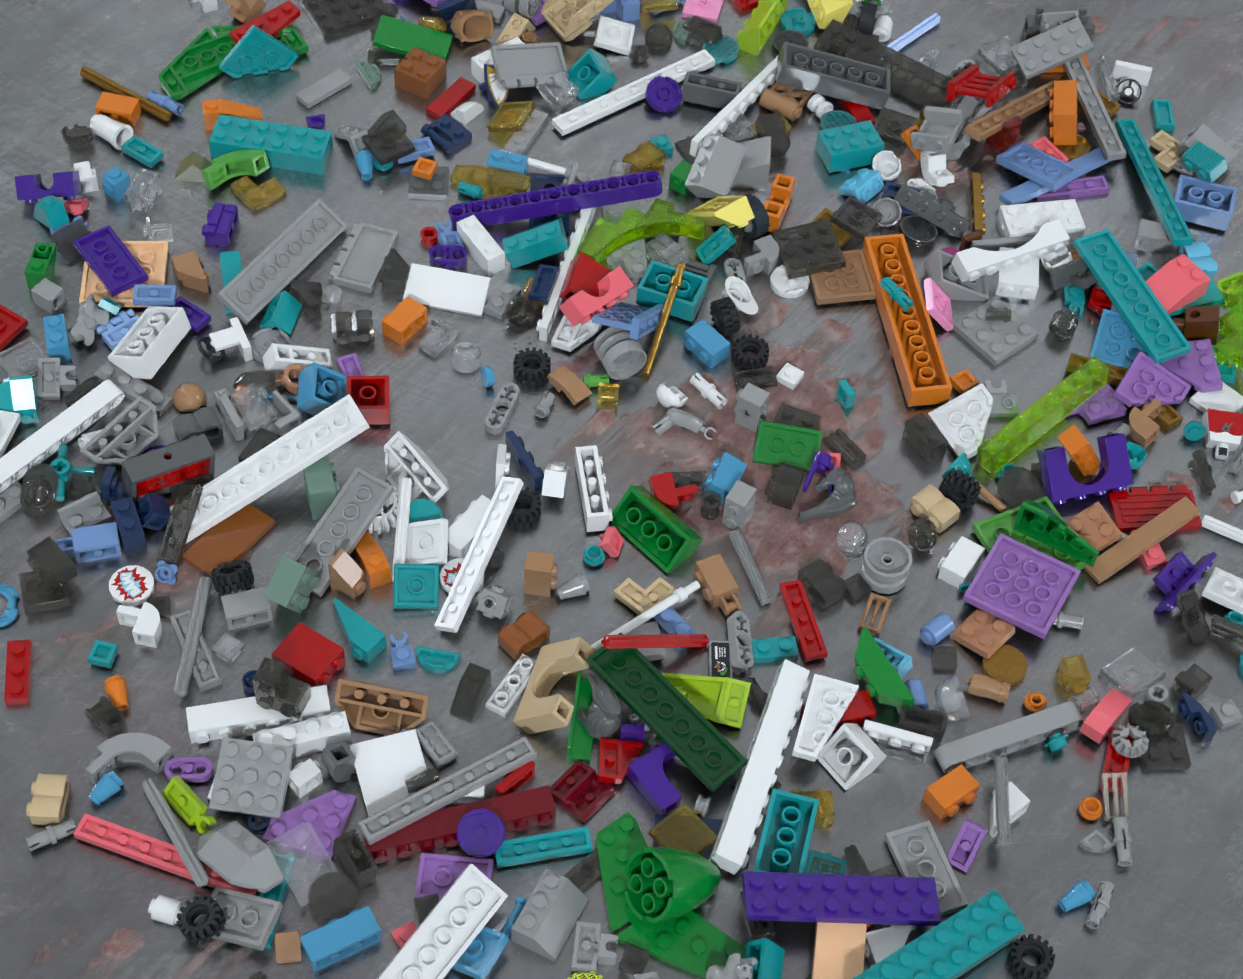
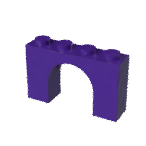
(1113, 472)
(651, 780)

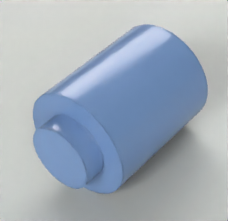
(936, 629)
(917, 690)

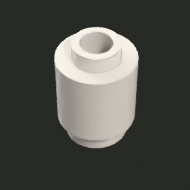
(883, 28)
(165, 909)

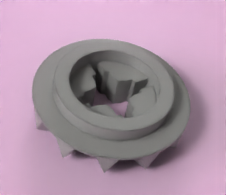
(1124, 747)

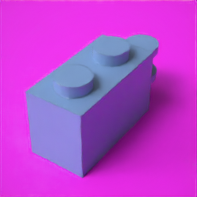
(92, 543)

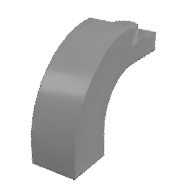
(129, 748)

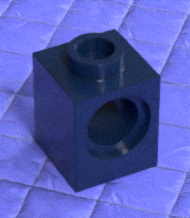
(153, 511)

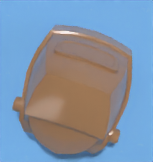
(472, 25)

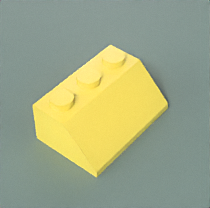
(827, 10)
(724, 211)

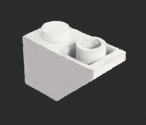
(555, 479)

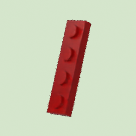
(803, 620)

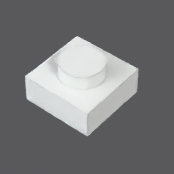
(790, 376)

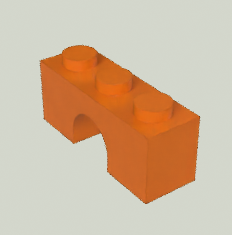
(779, 200)
(1079, 451)

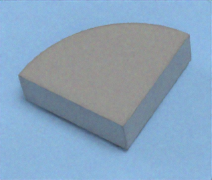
(1095, 842)

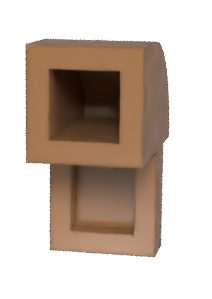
(246, 9)
(1141, 424)

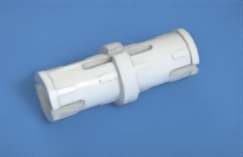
(708, 391)

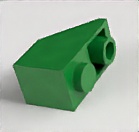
(41, 264)

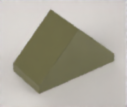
(191, 168)

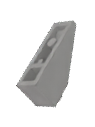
(1153, 237)

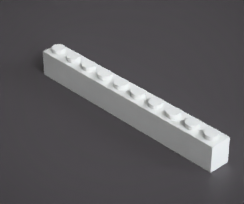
(758, 775)

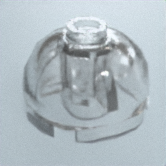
(951, 700)

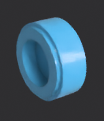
(487, 376)

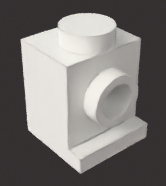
(87, 177)
(305, 777)

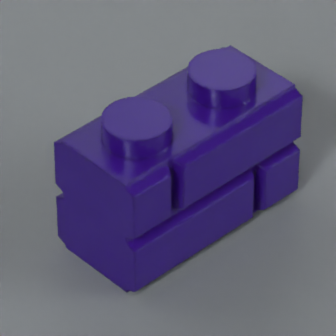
(220, 224)

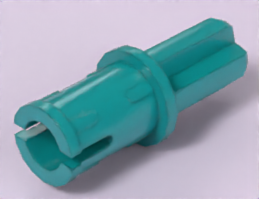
(896, 293)

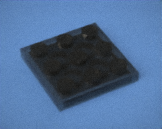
(809, 249)

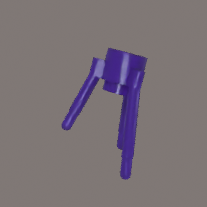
(820, 464)

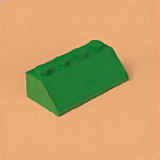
(654, 529)

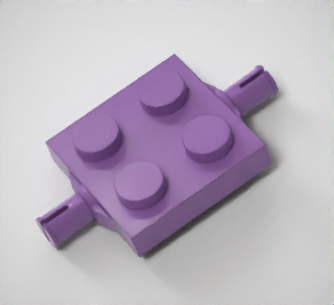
(1101, 407)

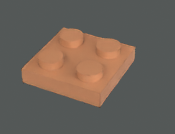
(1095, 526)
(983, 633)

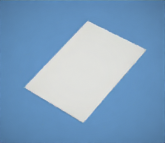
(384, 767)

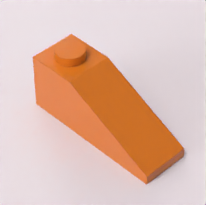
(214, 107)
(372, 561)

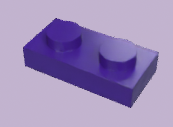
(195, 315)

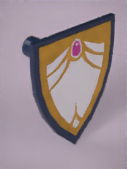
(495, 90)

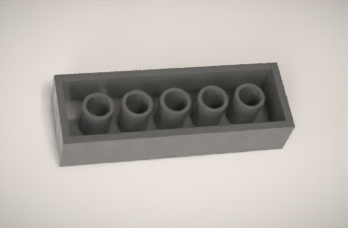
(833, 75)

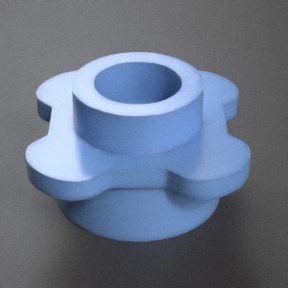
(160, 574)

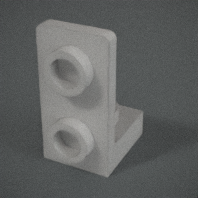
(353, 135)
(291, 418)

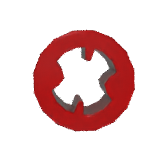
(429, 241)

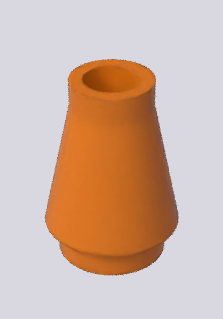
(117, 691)

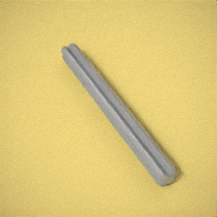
(192, 636)
(175, 832)

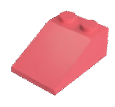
(1178, 283)

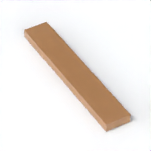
(1142, 539)

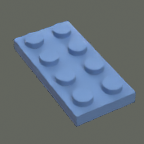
(1038, 166)

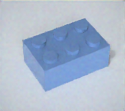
(1205, 202)

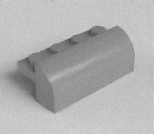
(972, 111)

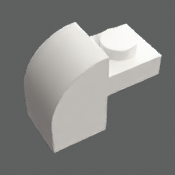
(934, 168)
(146, 623)

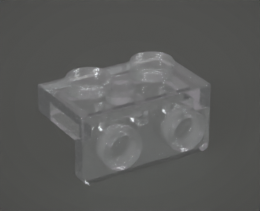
(255, 406)

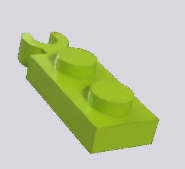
(188, 804)

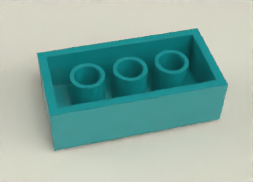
(786, 833)

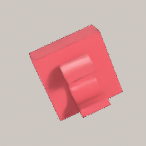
(611, 541)

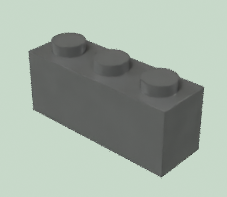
(709, 90)

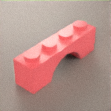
(582, 306)

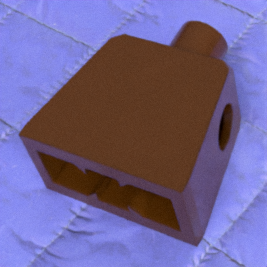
(1200, 323)

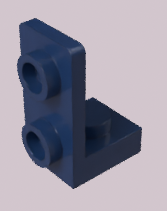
(111, 487)

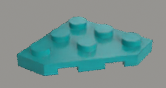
(257, 54)

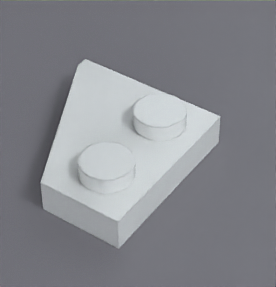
(570, 337)
(502, 463)

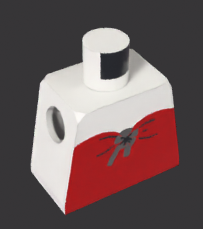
(1222, 431)

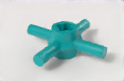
(62, 467)

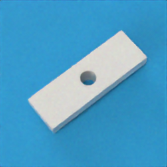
(511, 686)
(898, 737)

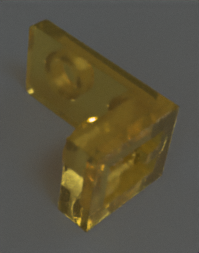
(825, 807)

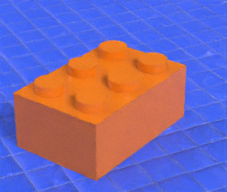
(1063, 112)

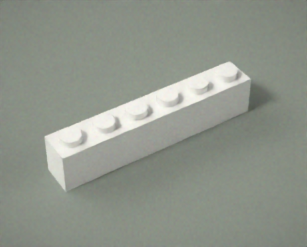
(247, 717)

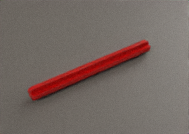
(655, 641)

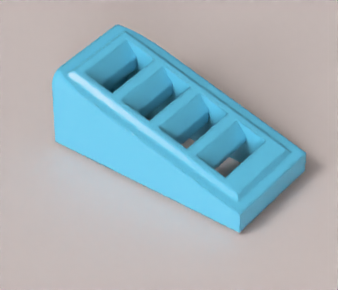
(902, 661)

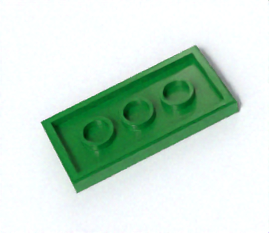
(403, 36)

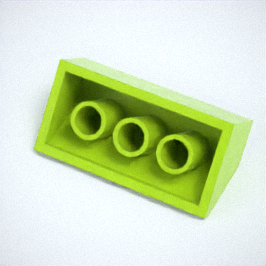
(760, 25)

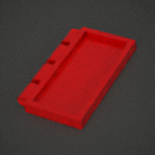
(1138, 506)

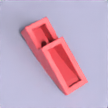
(1105, 715)

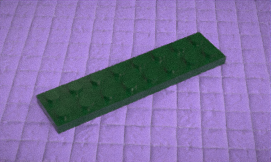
(668, 714)

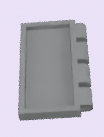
(527, 63)
(362, 256)

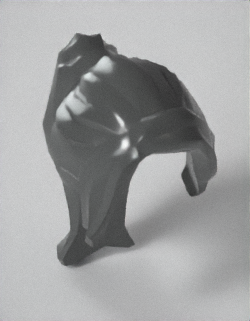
(840, 500)
(604, 713)

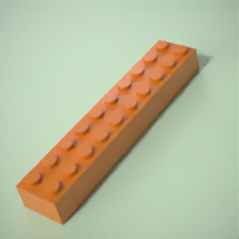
(910, 331)

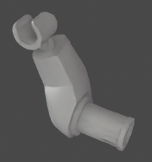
(682, 419)

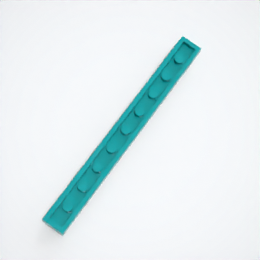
(1154, 183)

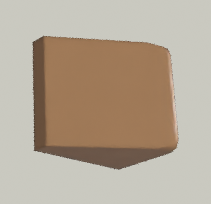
(288, 947)

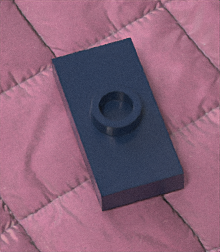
(544, 283)

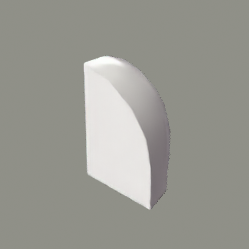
(466, 112)

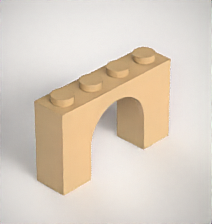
(539, 710)

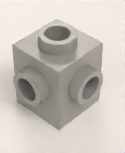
(494, 601)

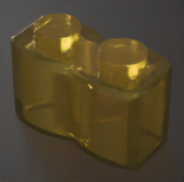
(645, 158)

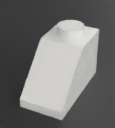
(1018, 806)

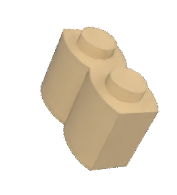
(933, 506)
(49, 799)

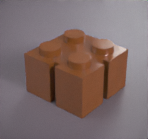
(420, 73)

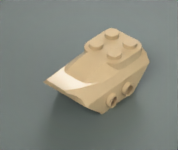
(572, 17)

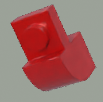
(664, 490)

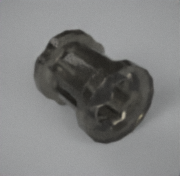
(710, 507)

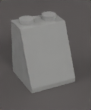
(755, 166)

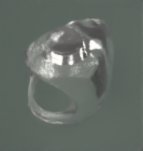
(558, 90)

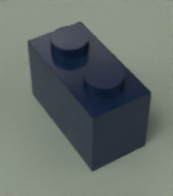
(128, 523)

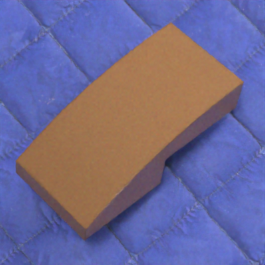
(570, 384)

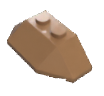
(380, 707)

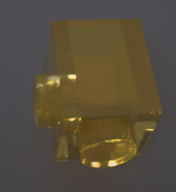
(1074, 674)

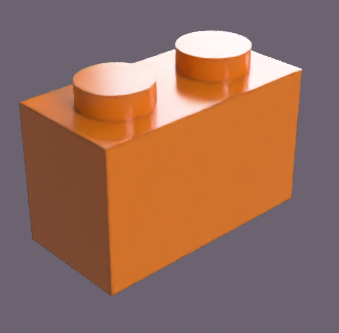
(119, 108)
(404, 320)
(951, 792)

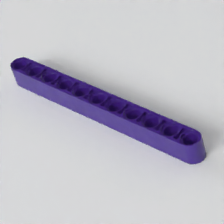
(559, 199)

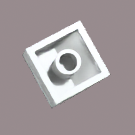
(850, 755)

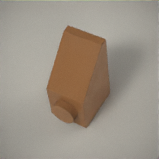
(346, 575)

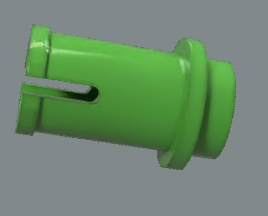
(594, 380)

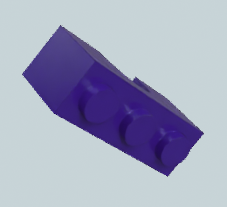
(64, 185)

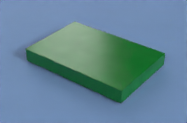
(786, 444)

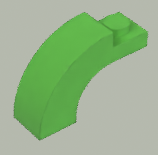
(235, 164)

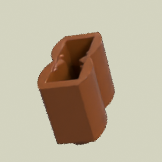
(523, 635)

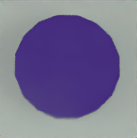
(663, 94)
(480, 833)

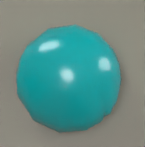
(1136, 454)

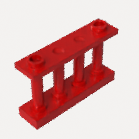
(979, 85)

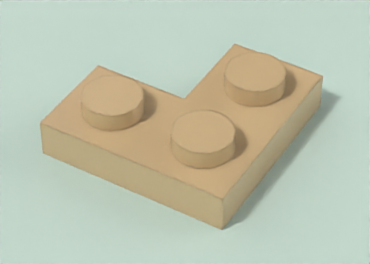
(1168, 147)
(640, 599)

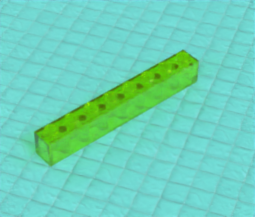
(1043, 415)

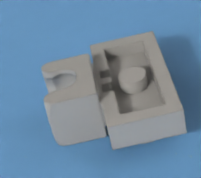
(53, 378)
(1003, 404)
(592, 948)

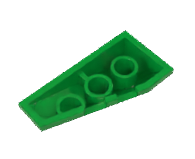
(1050, 530)

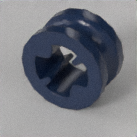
(260, 830)

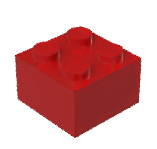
(371, 397)

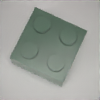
(320, 486)
(292, 584)

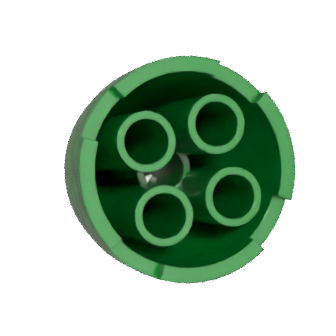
(676, 876)

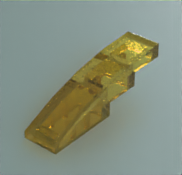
(497, 180)

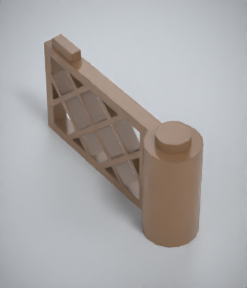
(784, 102)

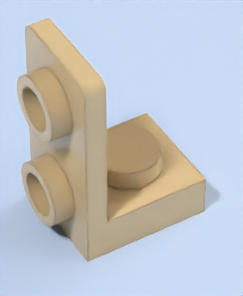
(515, 28)

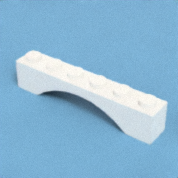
(976, 262)

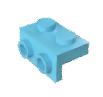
(863, 185)

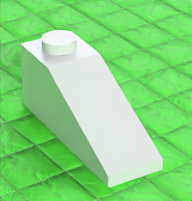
(281, 356)

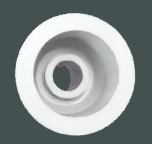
(111, 130)

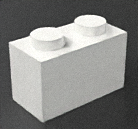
(960, 562)

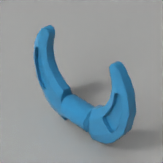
(11, 613)

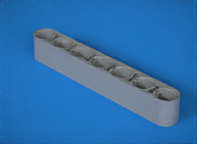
(1009, 737)

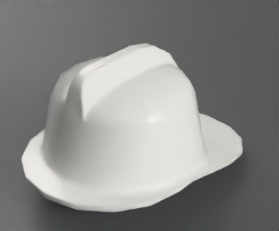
(740, 295)

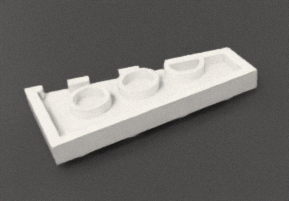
(822, 713)

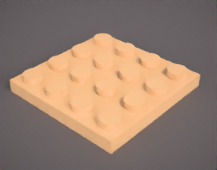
(151, 257)

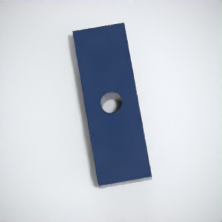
(524, 460)

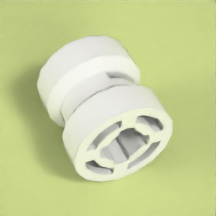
(819, 105)

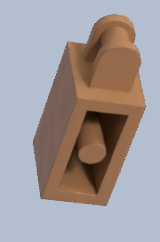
(717, 583)

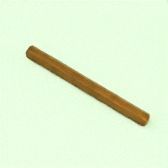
(116, 88)

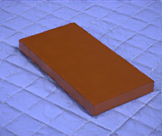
(228, 539)

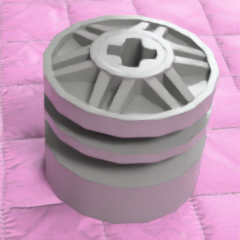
(619, 353)

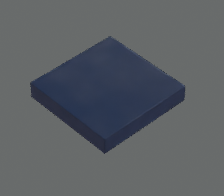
(449, 7)

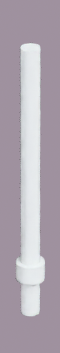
(679, 596)

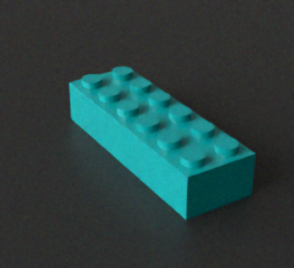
(284, 144)

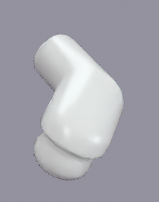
(919, 184)

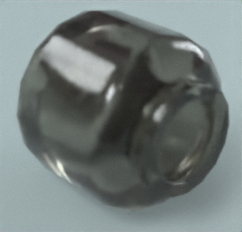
(1063, 324)
(922, 534)

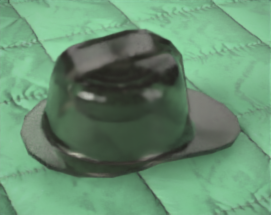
(39, 489)

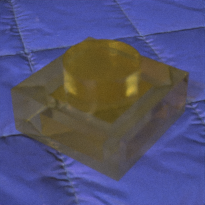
(608, 394)

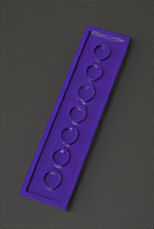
(840, 898)

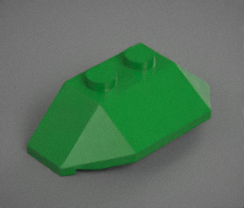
(879, 673)

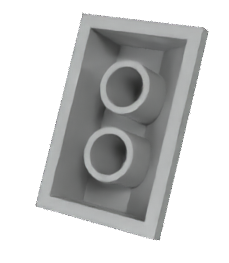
(715, 167)
(549, 915)

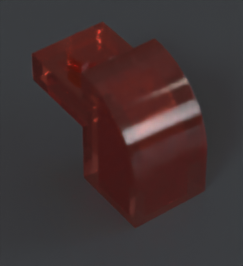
(1008, 136)

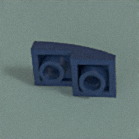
(1195, 713)

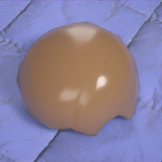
(189, 397)

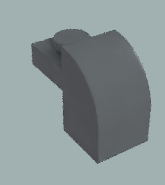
(339, 761)

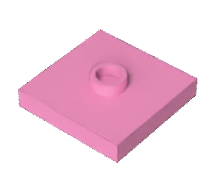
(704, 9)
(938, 304)

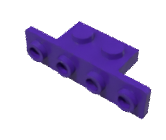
(1178, 576)

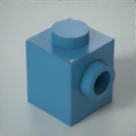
(115, 183)

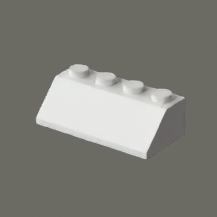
(150, 341)

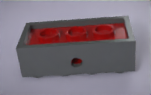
(168, 467)

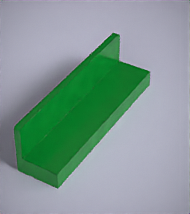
(579, 740)

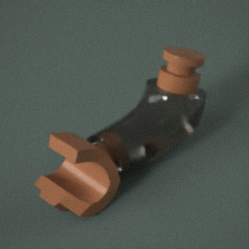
(270, 378)

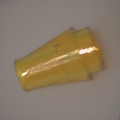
(433, 23)

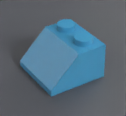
(319, 388)

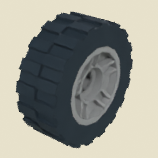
(759, 224)

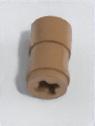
(987, 687)

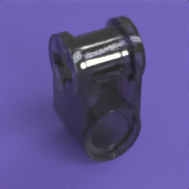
(105, 715)

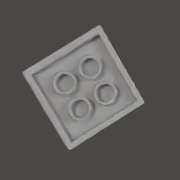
(995, 338)
(251, 778)

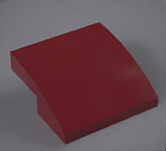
(580, 792)

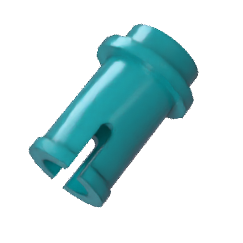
(470, 190)

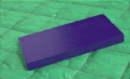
(110, 260)

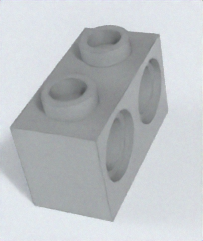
(739, 505)

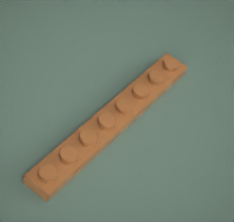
(1021, 107)

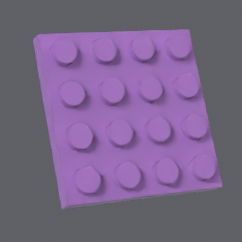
(1022, 586)

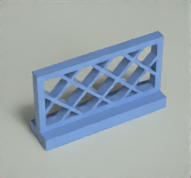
(630, 317)

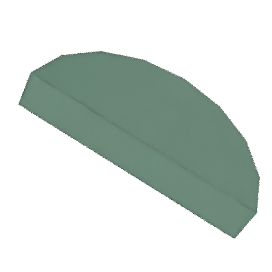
(679, 33)
(370, 73)

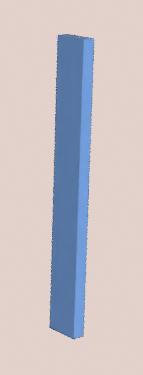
(1031, 189)

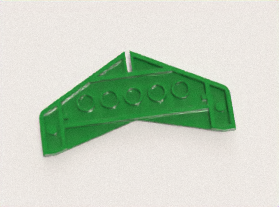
(202, 57)
(682, 942)

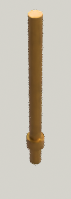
(675, 284)

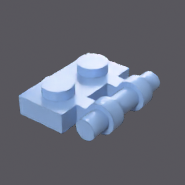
(117, 328)

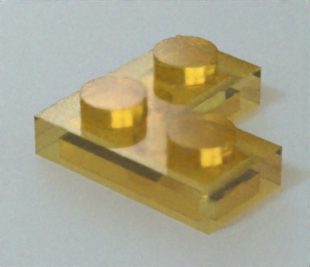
(257, 196)

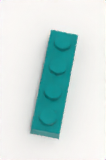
(544, 847)

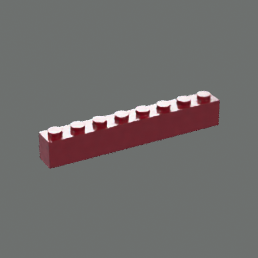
(439, 828)

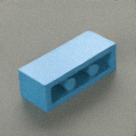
(340, 938)

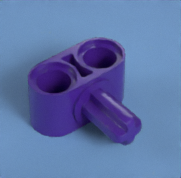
(448, 254)

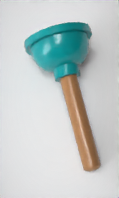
(963, 464)

